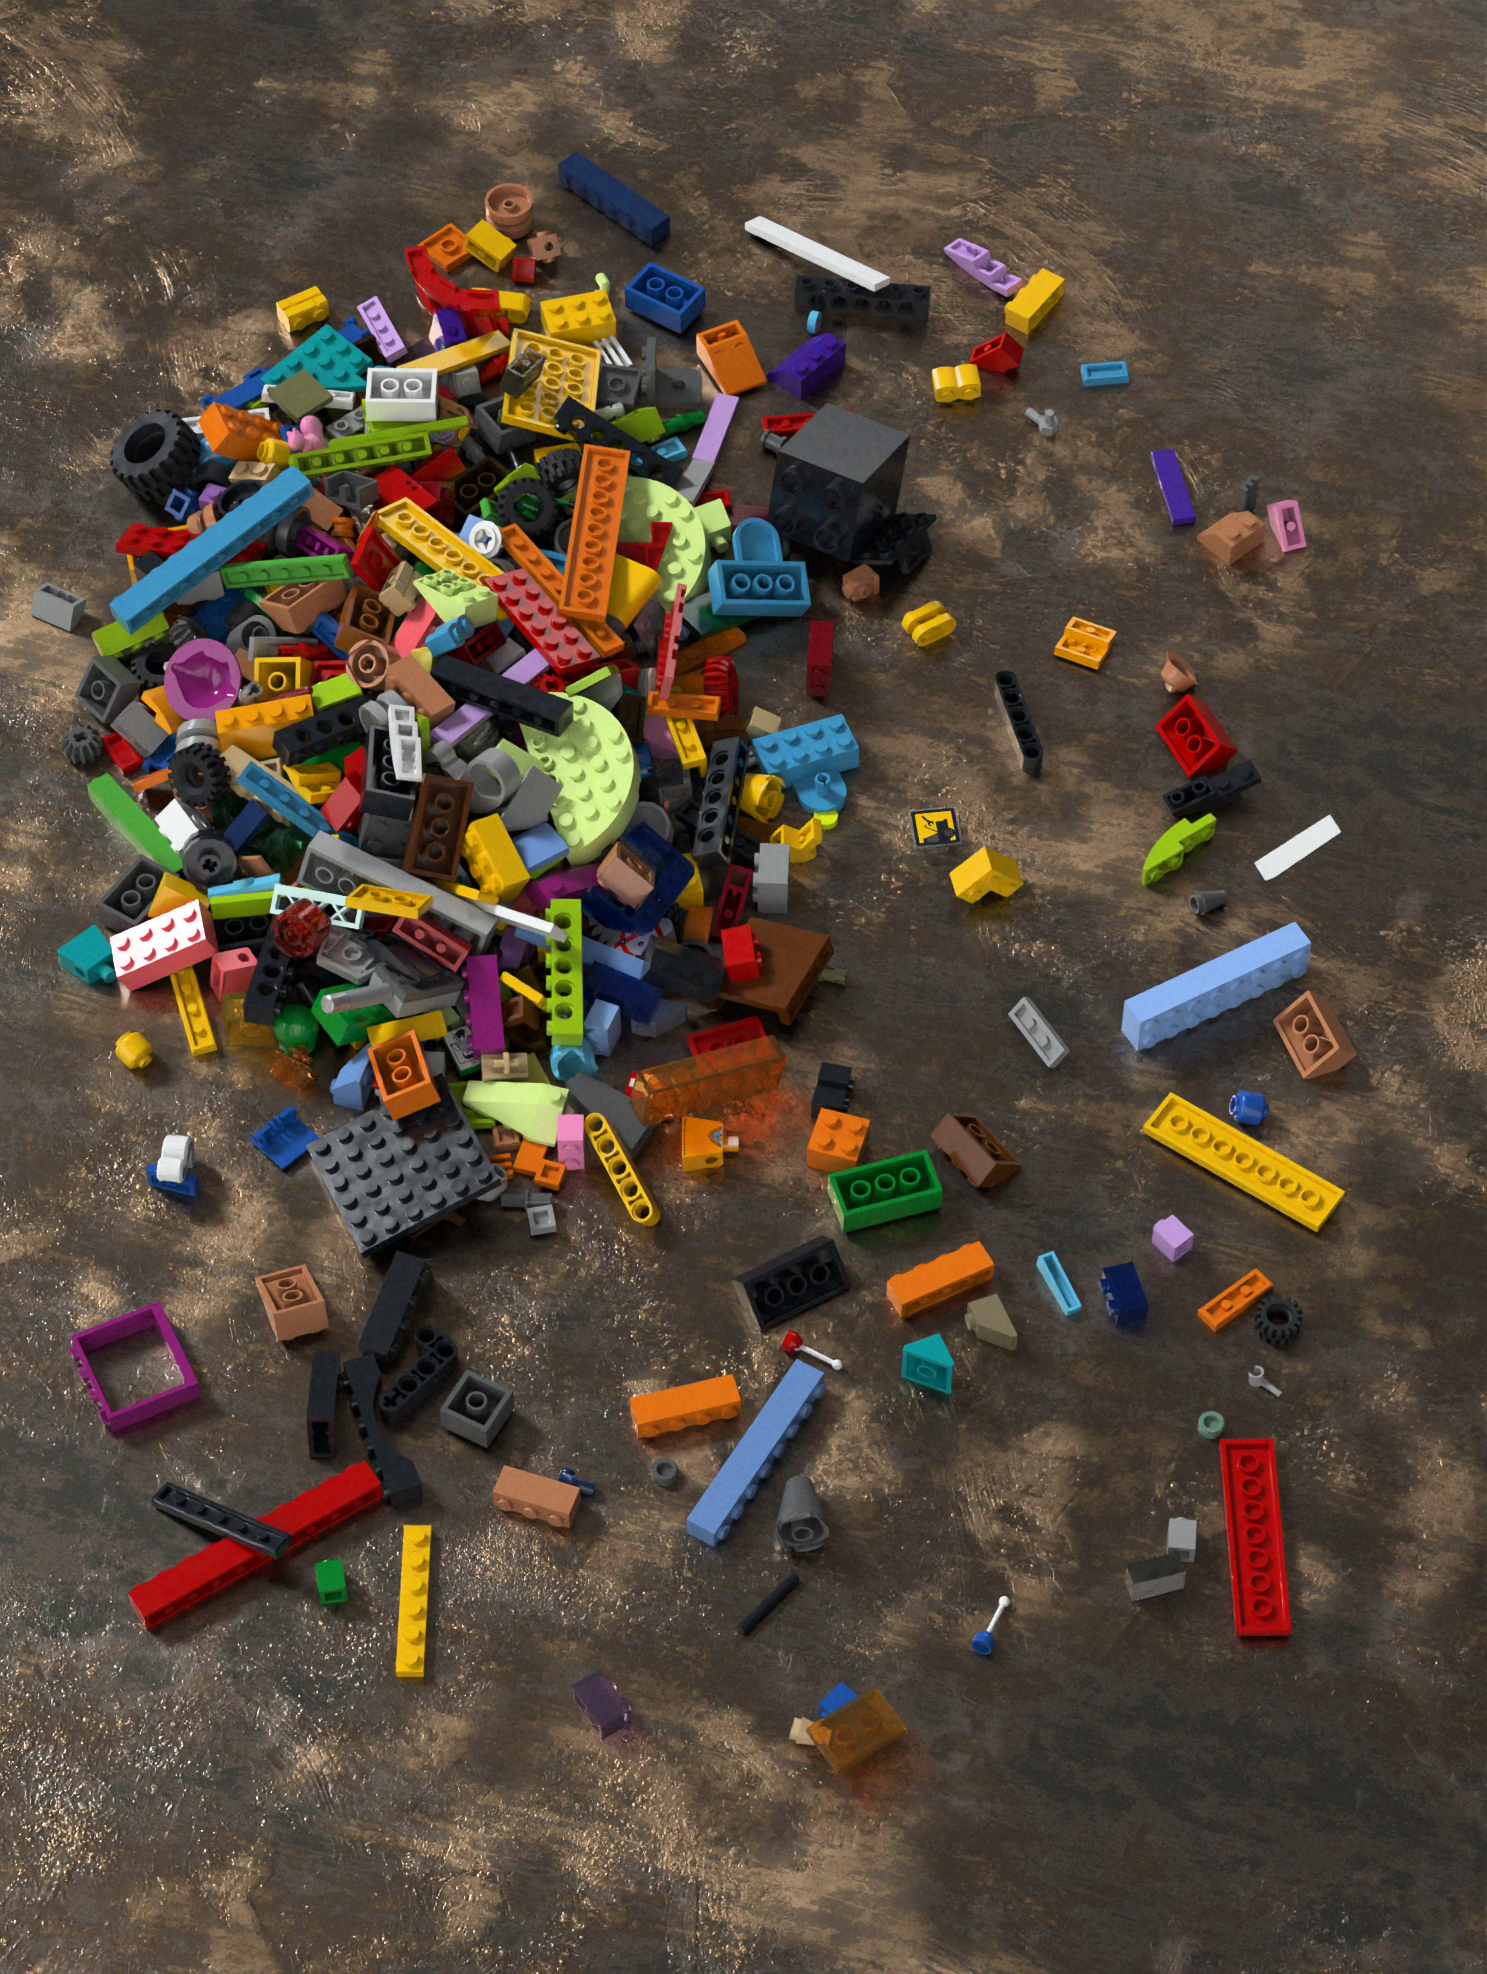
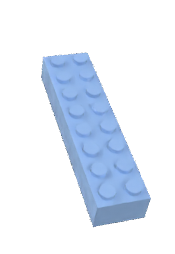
(1215, 986)

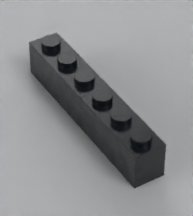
(503, 696)

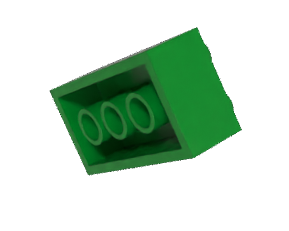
(350, 1025)
(885, 1190)

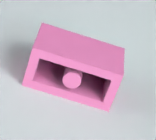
(571, 1141)

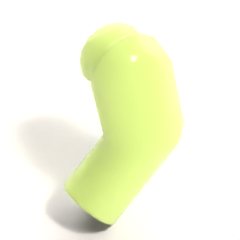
(603, 282)

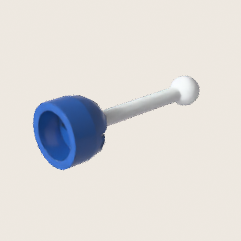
(984, 1640)

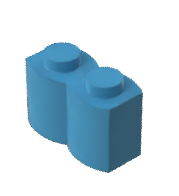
(450, 636)

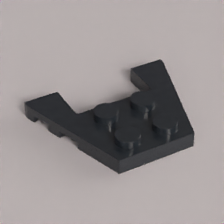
(649, 792)

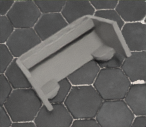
(529, 803)

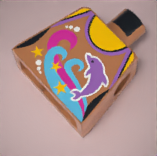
(449, 409)

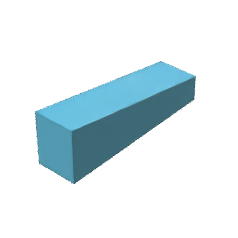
(1058, 1283)

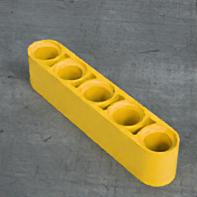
(631, 1176)

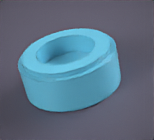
(814, 322)

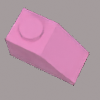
(1287, 524)

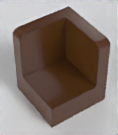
(518, 1011)

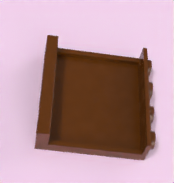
(789, 971)

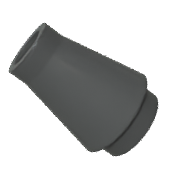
(1205, 901)

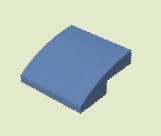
(539, 847)

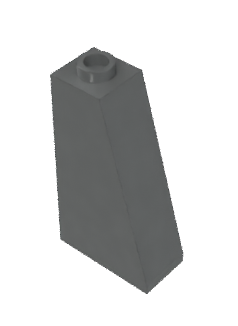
(593, 1096)

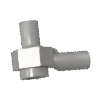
(1047, 424)

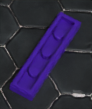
(1173, 487)

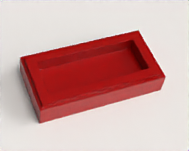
(122, 753)

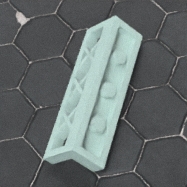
(314, 897)

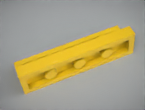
(687, 741)

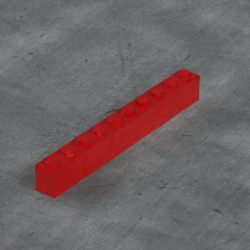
(228, 1560)

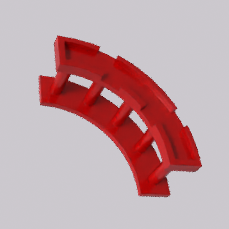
(440, 294)

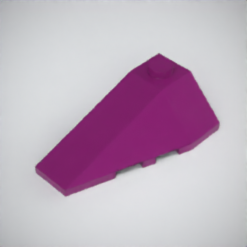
(562, 884)

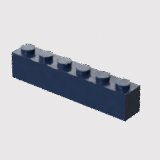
(613, 198)

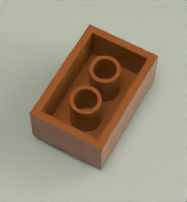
(363, 618)

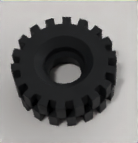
(186, 776)

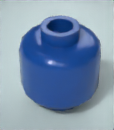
(1248, 1107)

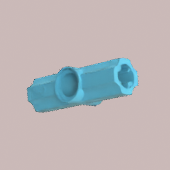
(246, 885)

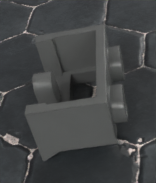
(346, 484)

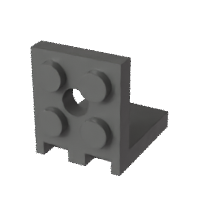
(661, 382)

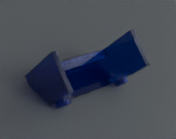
(671, 876)

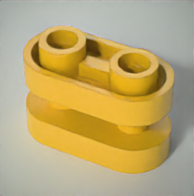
(928, 623)

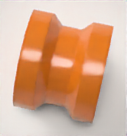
(343, 527)

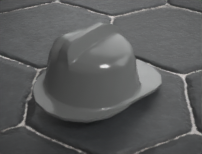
(254, 626)

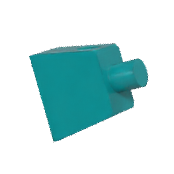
(88, 956)

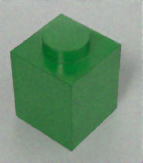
(331, 1581)

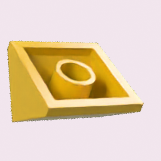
(174, 893)

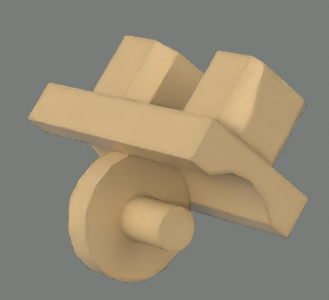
(504, 1066)

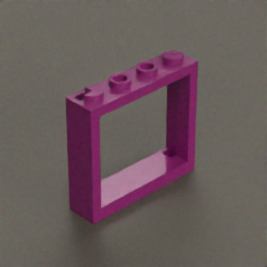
(119, 1328)

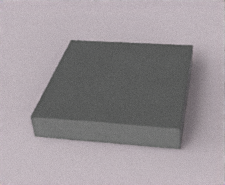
(618, 385)

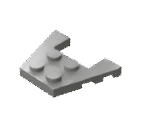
(344, 956)

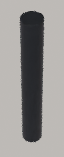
(767, 1603)

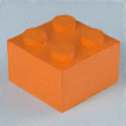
(838, 1141)

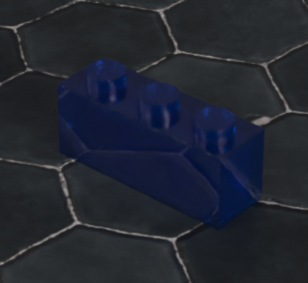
(633, 996)

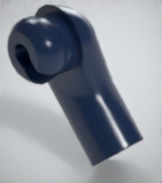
(567, 1476)

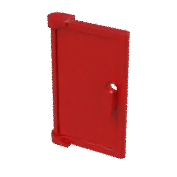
(394, 488)

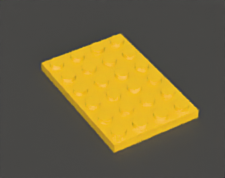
(567, 372)

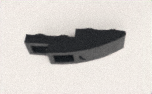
(1213, 792)

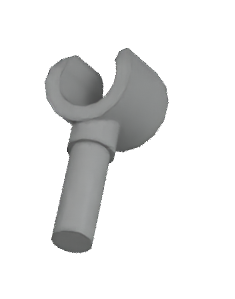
(1260, 1380)

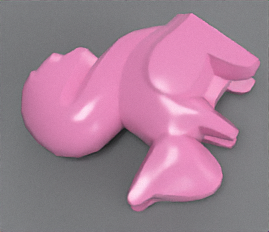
(311, 438)

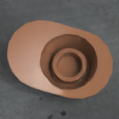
(1177, 673)

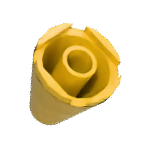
(762, 796)

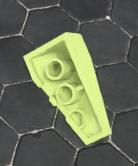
(520, 1106)

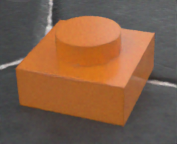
(550, 1174)

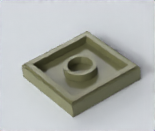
(300, 395)

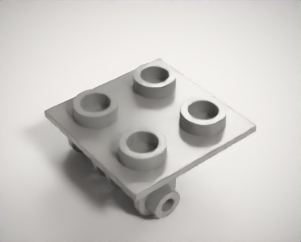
(649, 626)

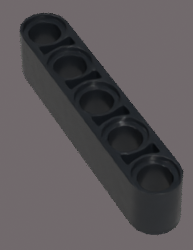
(1018, 722)

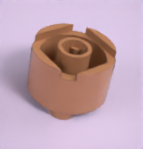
(369, 663)

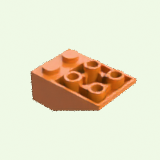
(730, 358)

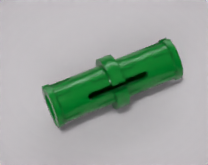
(683, 421)

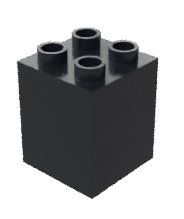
(837, 481)

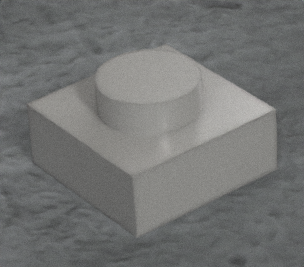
(541, 1220)

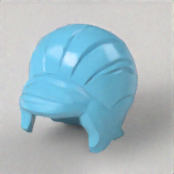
(570, 1059)

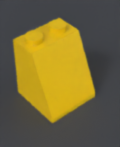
(281, 675)

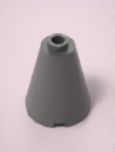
(801, 1516)

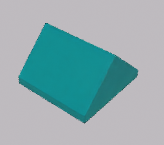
(929, 1363)

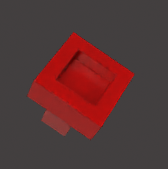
(524, 269)

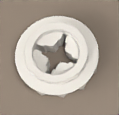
(480, 532)

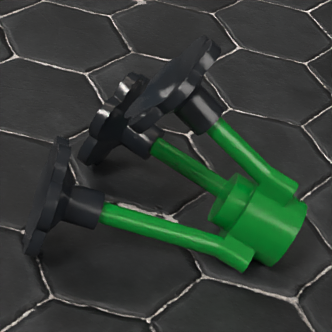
(530, 507)

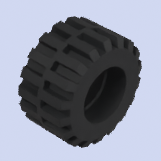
(560, 471)
(541, 491)
(151, 662)

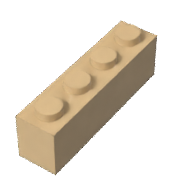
(237, 761)

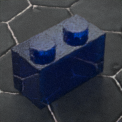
(1124, 1293)

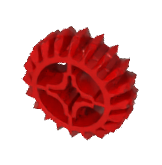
(722, 681)

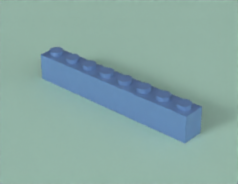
(755, 1453)

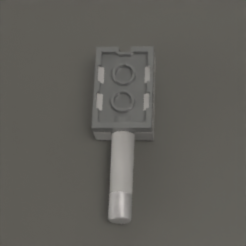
(398, 992)

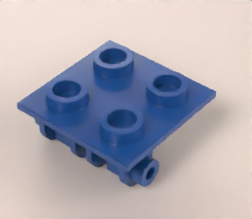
(283, 1138)

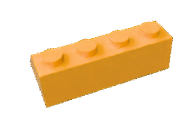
(254, 725)

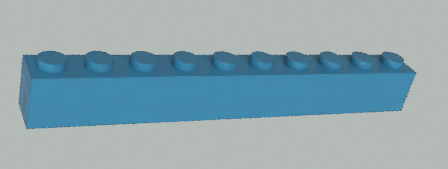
(211, 549)

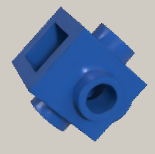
(183, 503)

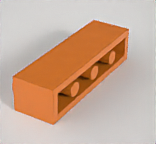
(940, 1279)
(685, 1406)

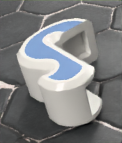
(175, 1158)

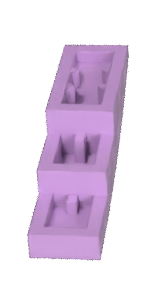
(980, 265)

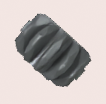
(186, 630)
(81, 744)

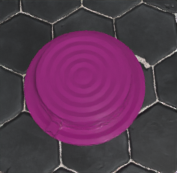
(202, 679)

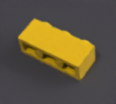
(1034, 301)

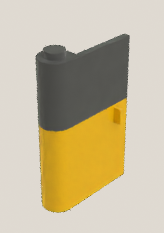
(629, 592)

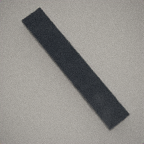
(222, 1520)

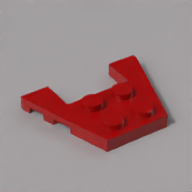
(647, 553)

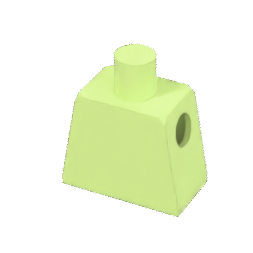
(715, 524)

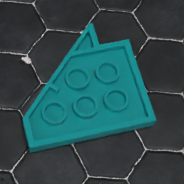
(328, 359)

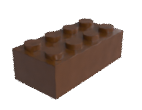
(437, 827)

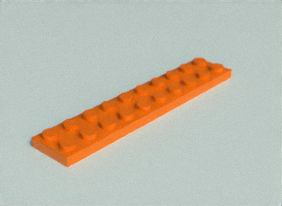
(594, 533)

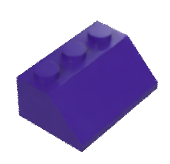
(809, 364)

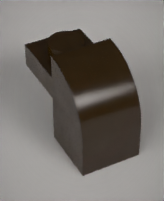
(527, 1040)

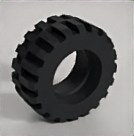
(135, 449)

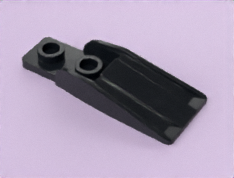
(398, 954)

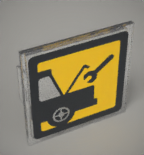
(935, 829)

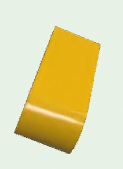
(513, 306)

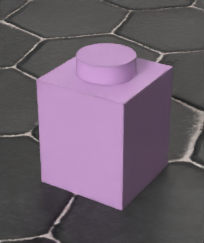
(1172, 1237)

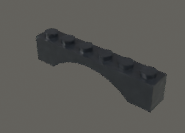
(397, 1472)

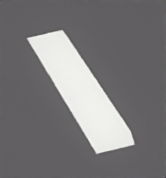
(1297, 848)

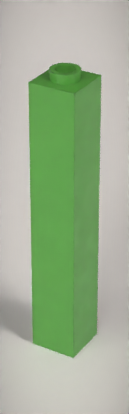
(133, 823)

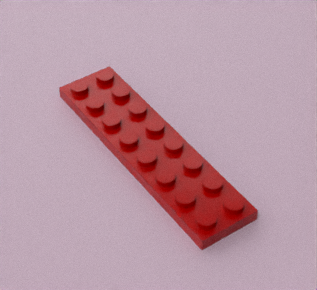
(1254, 1537)

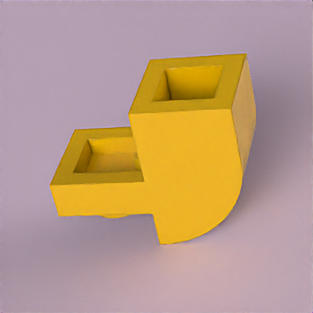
(801, 841)

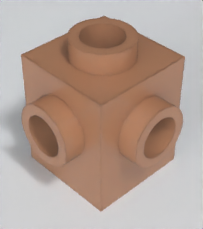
(538, 250)

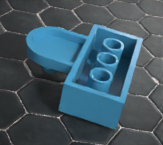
(758, 577)
(810, 761)

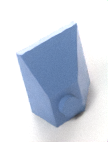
(354, 1082)

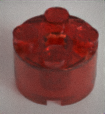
(300, 928)

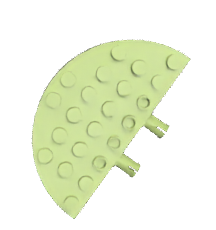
(687, 549)
(597, 777)

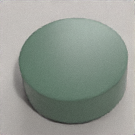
(1211, 1425)

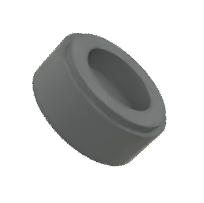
(664, 1472)

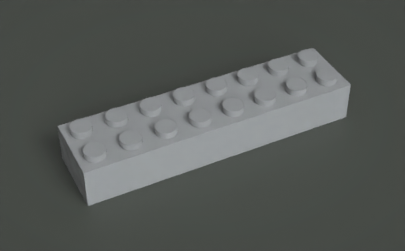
(341, 868)

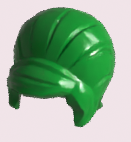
(296, 1028)

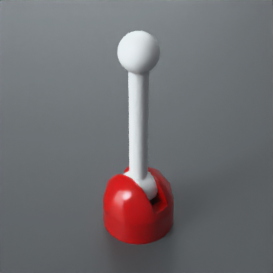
(793, 1343)

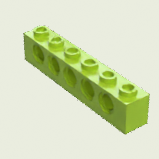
(362, 455)
(570, 1030)

